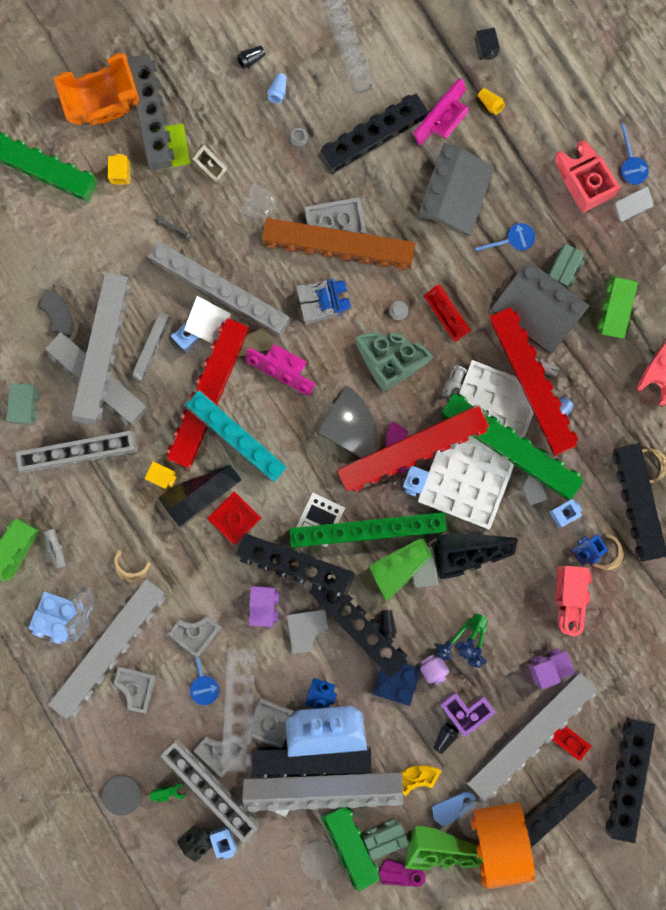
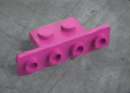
(445, 114)
(281, 366)

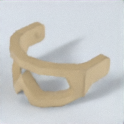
(662, 459)
(618, 560)
(129, 576)

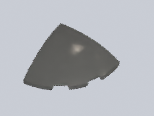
(350, 424)

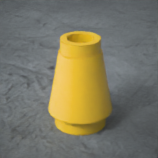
(491, 101)

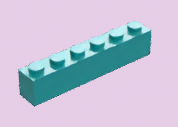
(235, 436)

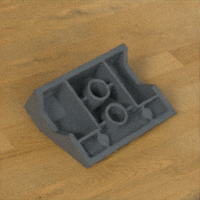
(456, 189)
(543, 306)

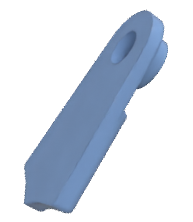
(448, 809)

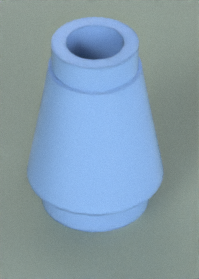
(276, 92)

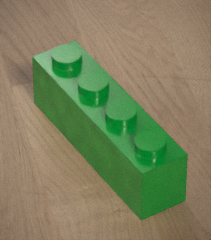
(350, 847)

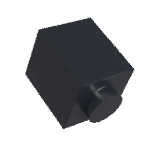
(487, 44)

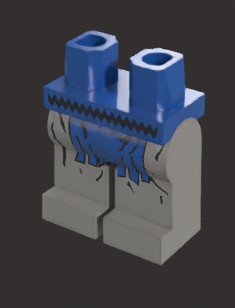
(321, 301)

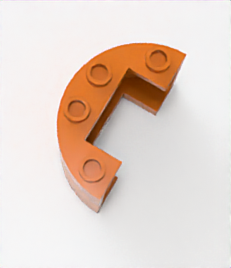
(98, 95)
(503, 846)

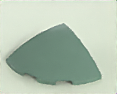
(391, 357)

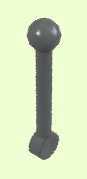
(161, 220)

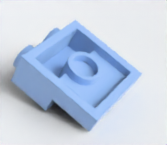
(52, 617)

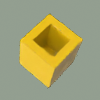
(118, 169)
(161, 475)

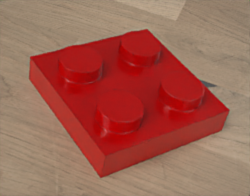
(234, 518)

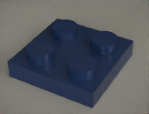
(400, 687)

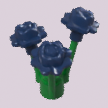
(466, 649)

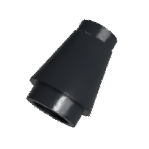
(249, 57)
(387, 624)
(446, 738)

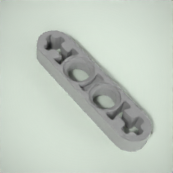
(151, 347)

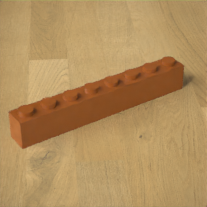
(338, 243)

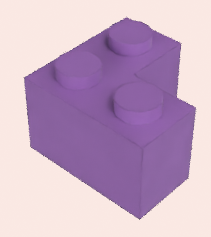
(263, 606)
(551, 668)
(468, 716)

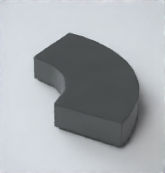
(59, 312)

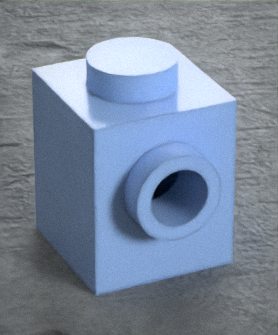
(415, 481)

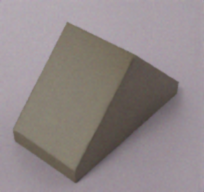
(208, 164)

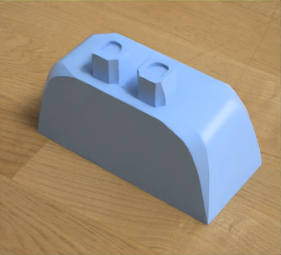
(325, 731)

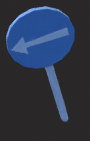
(633, 169)
(519, 236)
(204, 688)

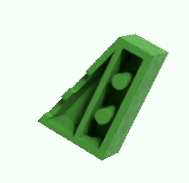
(617, 306)
(15, 546)
(399, 567)

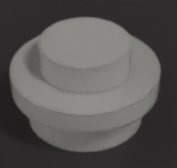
(298, 137)
(398, 310)

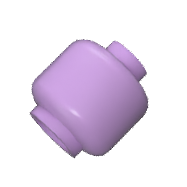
(434, 670)

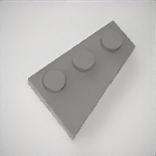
(339, 215)

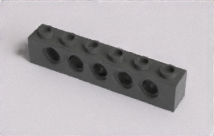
(156, 159)

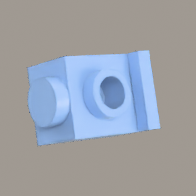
(185, 343)
(574, 512)
(221, 850)

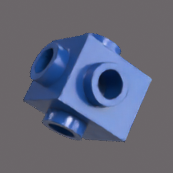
(589, 550)
(321, 694)

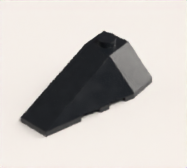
(194, 496)
(464, 551)

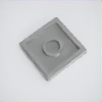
(270, 723)

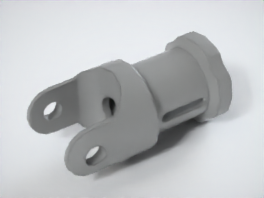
(453, 383)

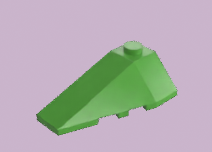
(436, 848)

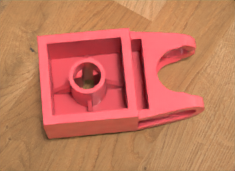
(587, 177)
(656, 373)
(572, 597)

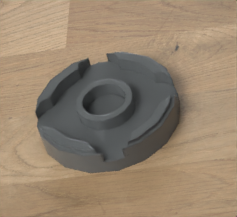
(121, 795)

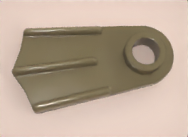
(258, 340)

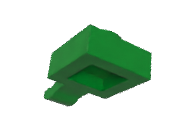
(163, 793)

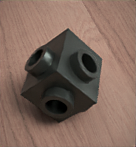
(195, 843)

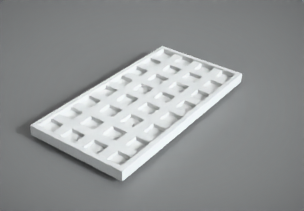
(469, 475)

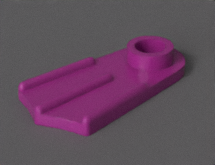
(395, 873)

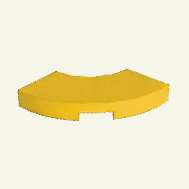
(419, 776)

